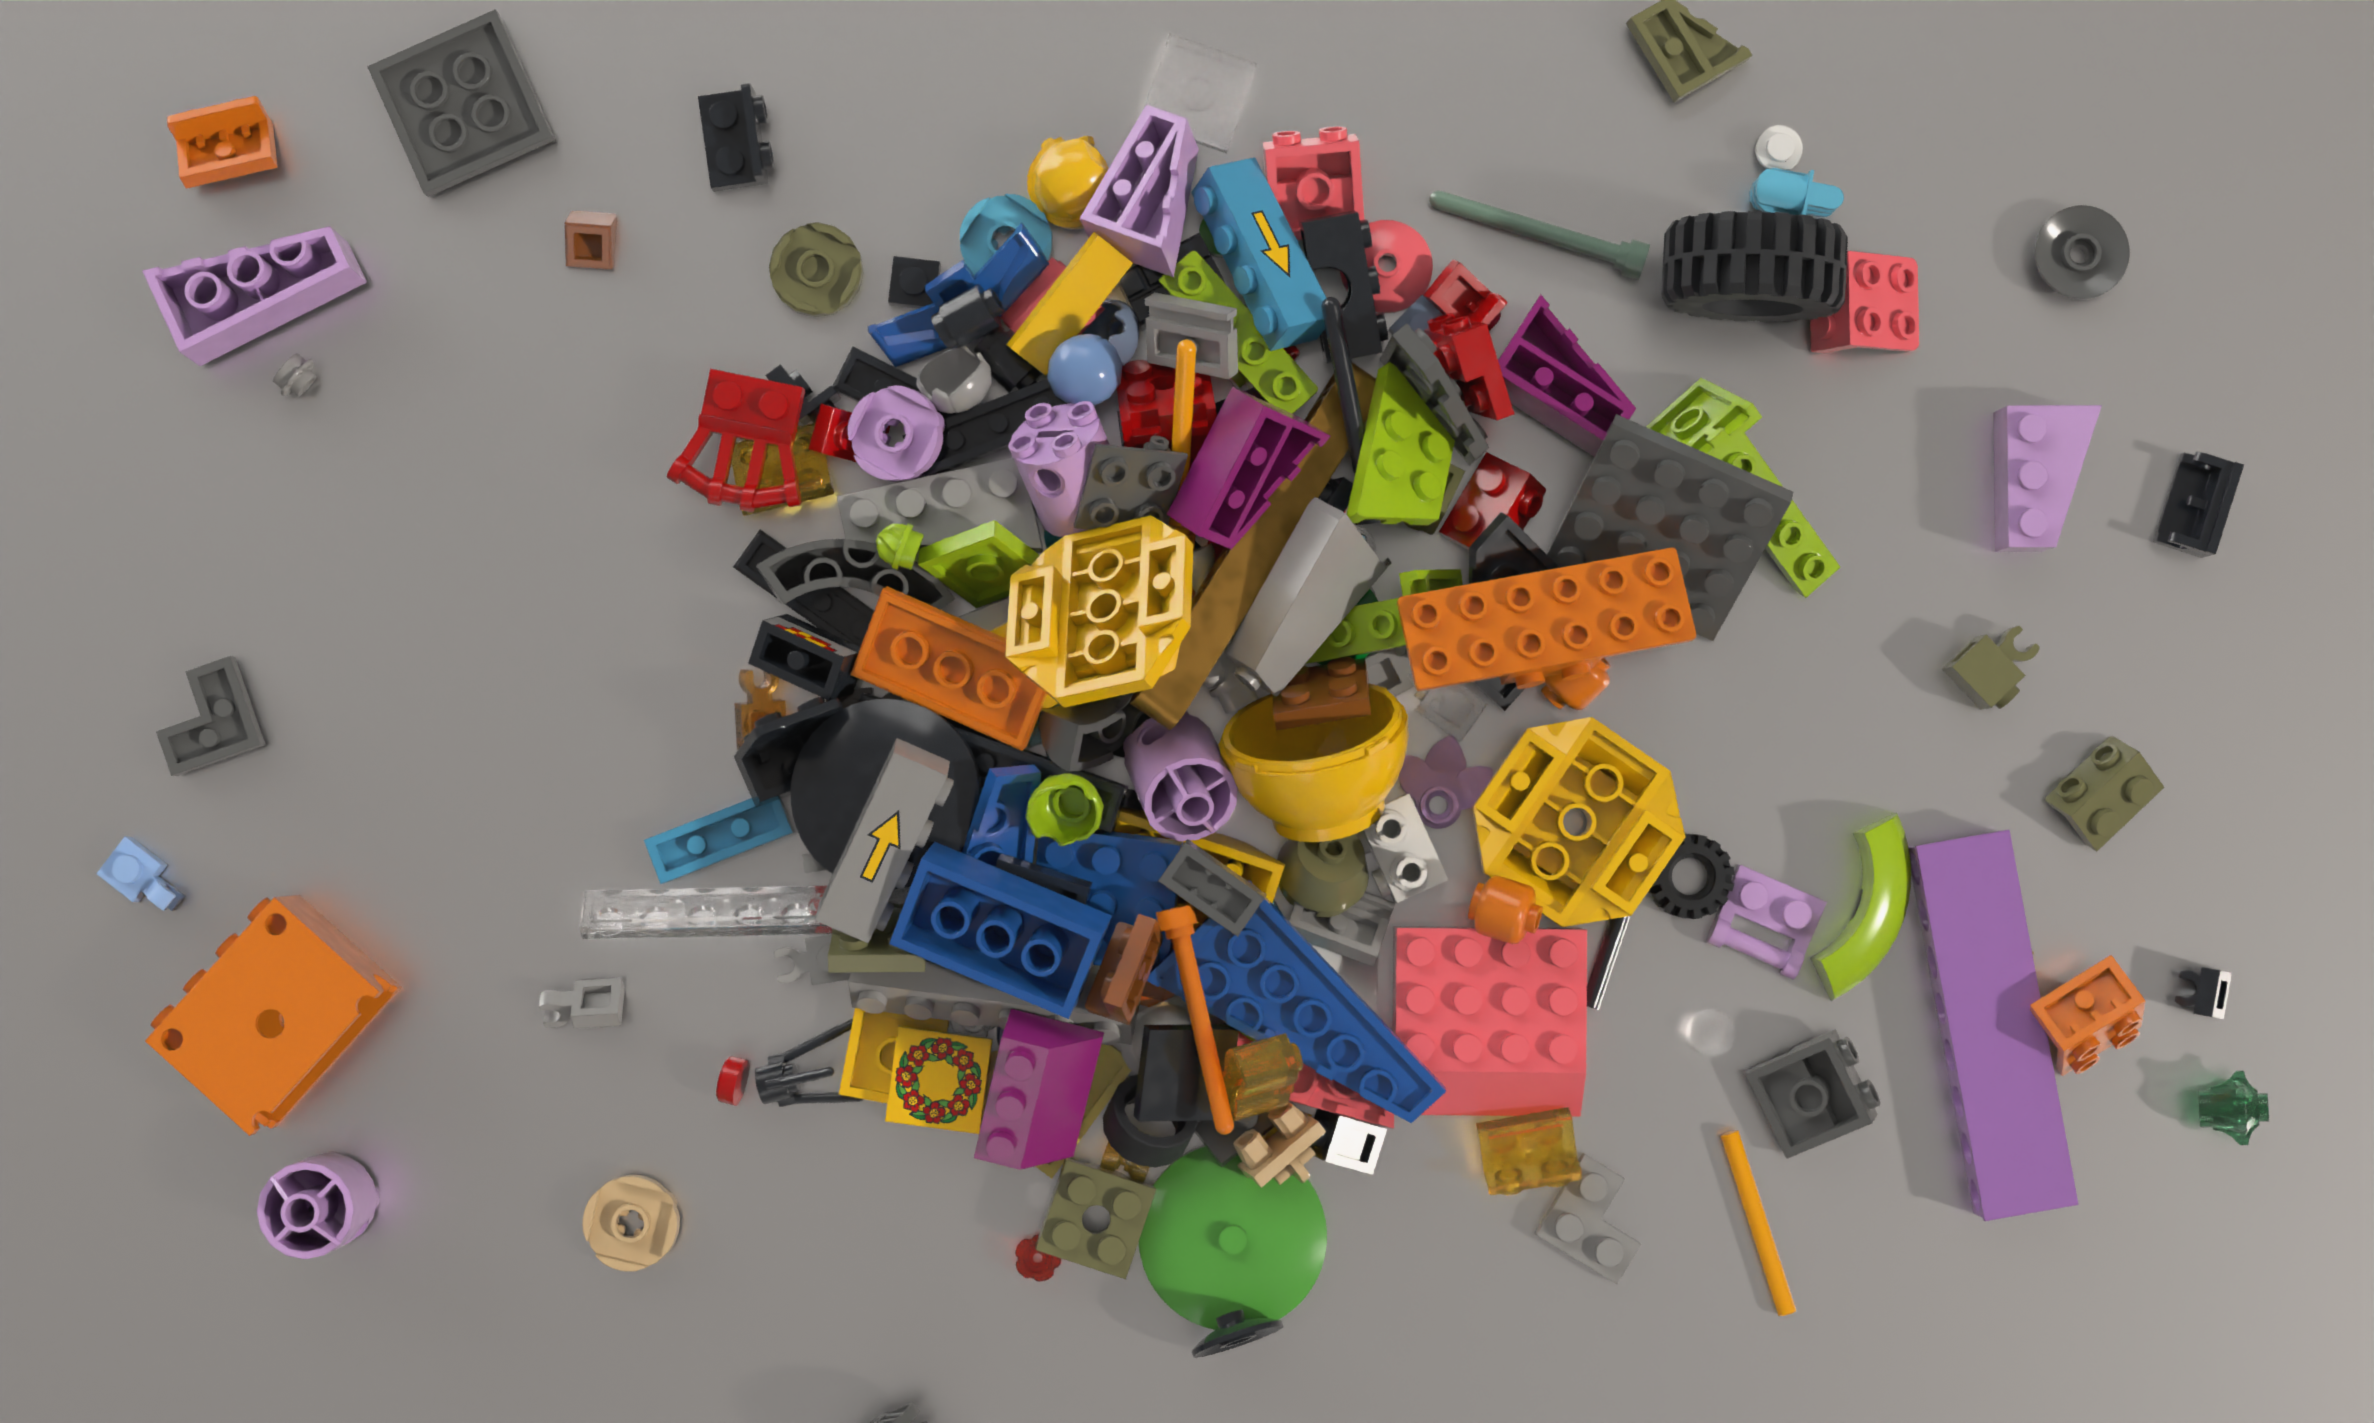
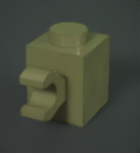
(1987, 669)

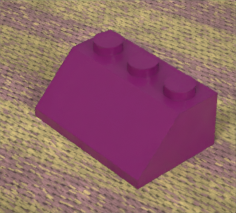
(1037, 1091)

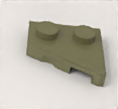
(1683, 47)

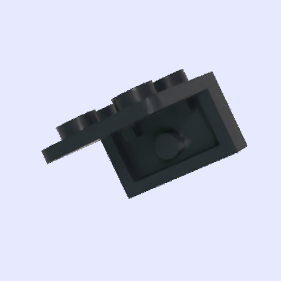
(774, 746)

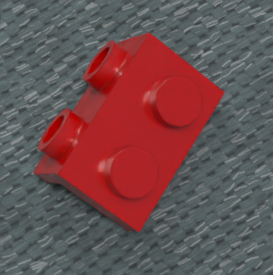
(1491, 490)

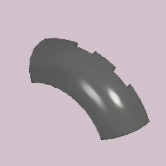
(846, 564)
(1088, 732)

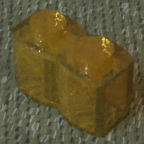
(1261, 1075)

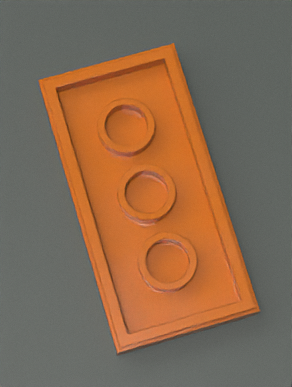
(948, 668)

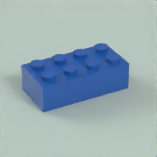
(1000, 929)

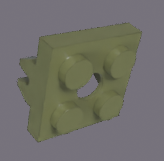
(1087, 1186)

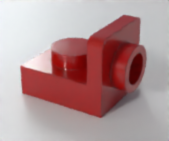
(831, 433)

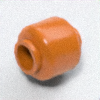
(1577, 692)
(1505, 909)

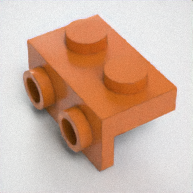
(223, 141)

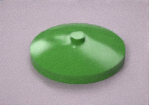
(1229, 1244)

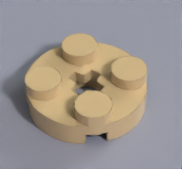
(647, 1245)

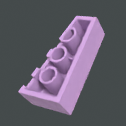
(250, 291)

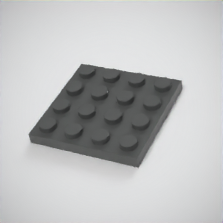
(1661, 495)

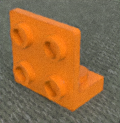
(2090, 1015)

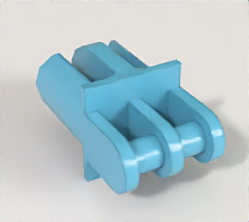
(1794, 194)

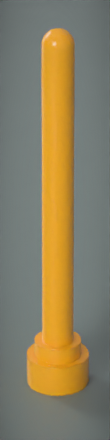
(1183, 414)

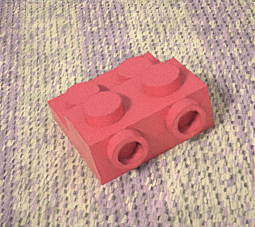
(1314, 174)

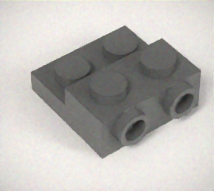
(1814, 1093)

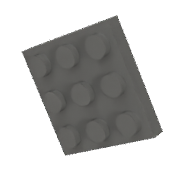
(461, 103)

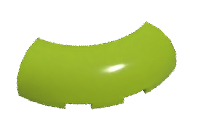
(1880, 911)

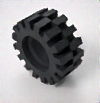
(1715, 890)

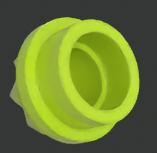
(899, 545)

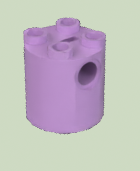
(1054, 459)
(1180, 778)
(317, 1205)

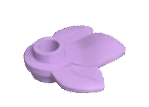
(1444, 776)

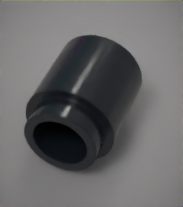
(968, 316)

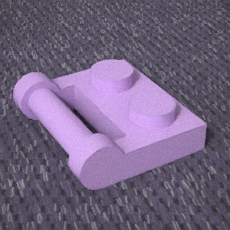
(1773, 907)

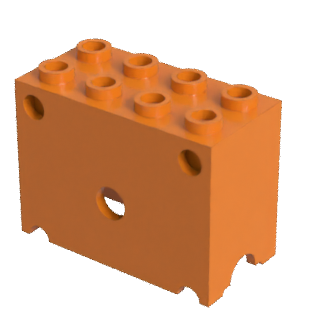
(230, 1023)

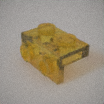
(811, 467)
(1528, 1151)

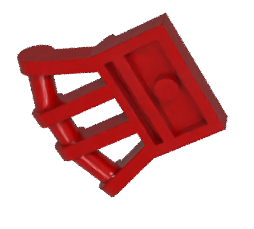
(753, 412)

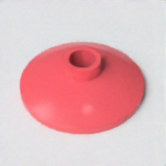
(1412, 270)

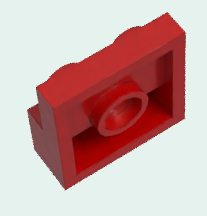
(1470, 357)

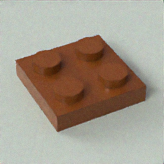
(1324, 694)

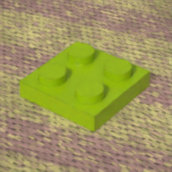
(977, 562)

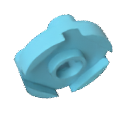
(1001, 216)

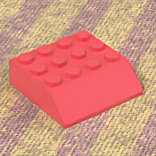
(1494, 1017)

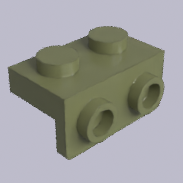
(2105, 792)

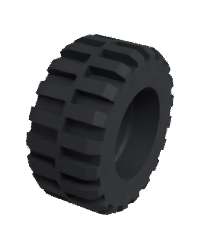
(1754, 266)

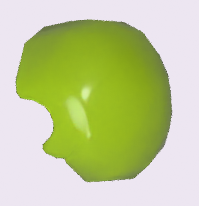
(1064, 809)

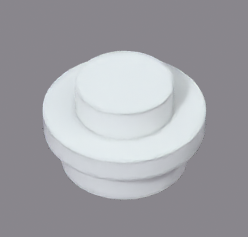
(1779, 148)

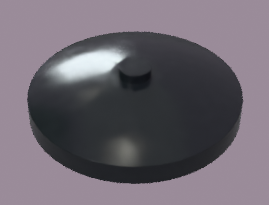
(843, 765)

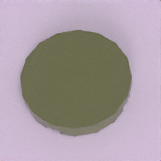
(816, 269)

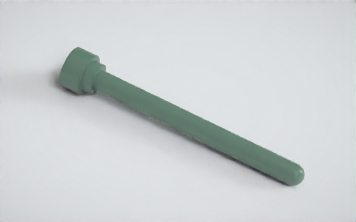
(1626, 256)

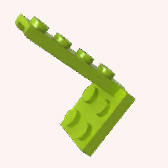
(1716, 424)
(1378, 624)

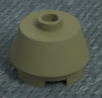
(1324, 874)

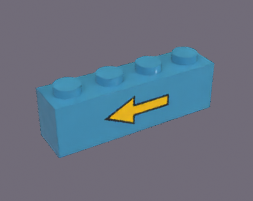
(1261, 253)

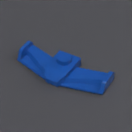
(1006, 272)

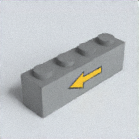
(883, 840)

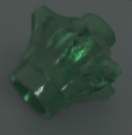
(2233, 1108)

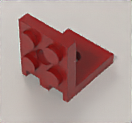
(1148, 405)

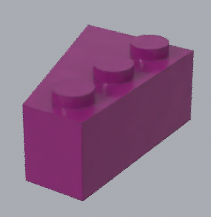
(1559, 382)
(1241, 466)

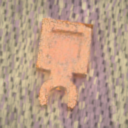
(758, 703)

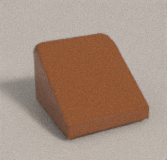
(590, 239)

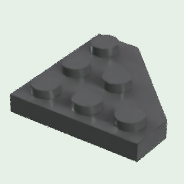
(1414, 358)

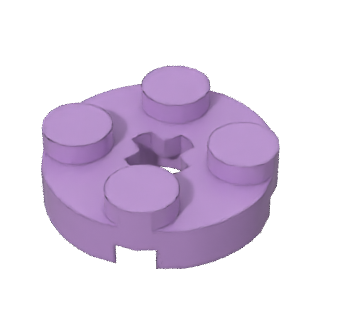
(921, 425)

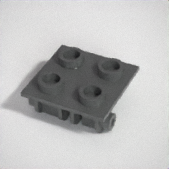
(1130, 484)

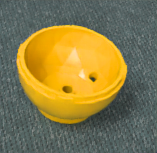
(1317, 777)

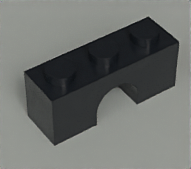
(1340, 243)

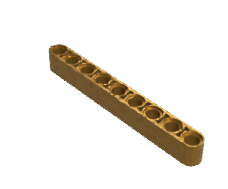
(1242, 570)

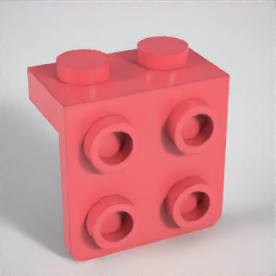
(1877, 308)

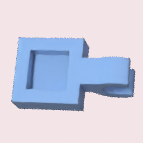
(137, 873)

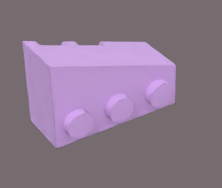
(1147, 192)
(2036, 471)

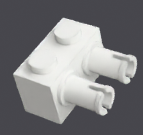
(1402, 851)

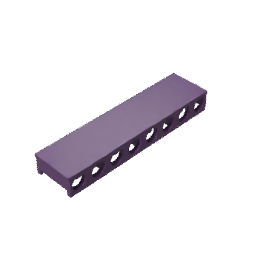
(1989, 1037)

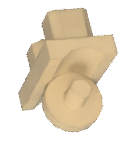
(1282, 1152)

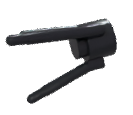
(779, 1081)

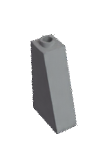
(1303, 598)

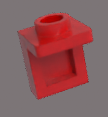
(1464, 295)

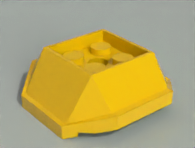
(1102, 611)
(1628, 813)

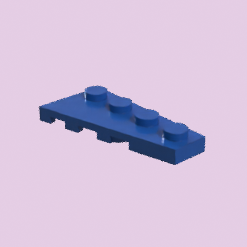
(1000, 816)

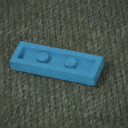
(717, 838)

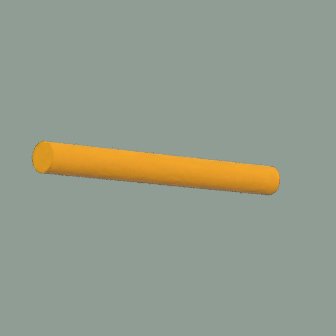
(1758, 1223)

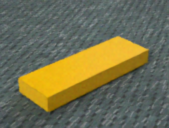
(1070, 301)

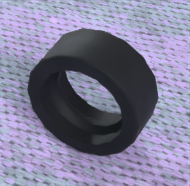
(1135, 1144)

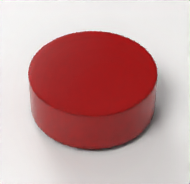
(732, 1080)

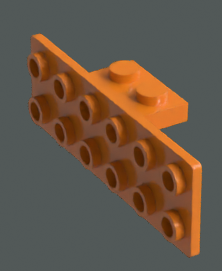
(1546, 621)

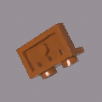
(1125, 969)

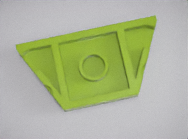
(1401, 457)

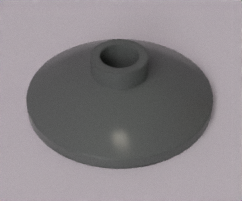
(2097, 236)

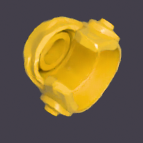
(1065, 179)

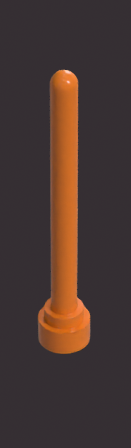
(1178, 926)

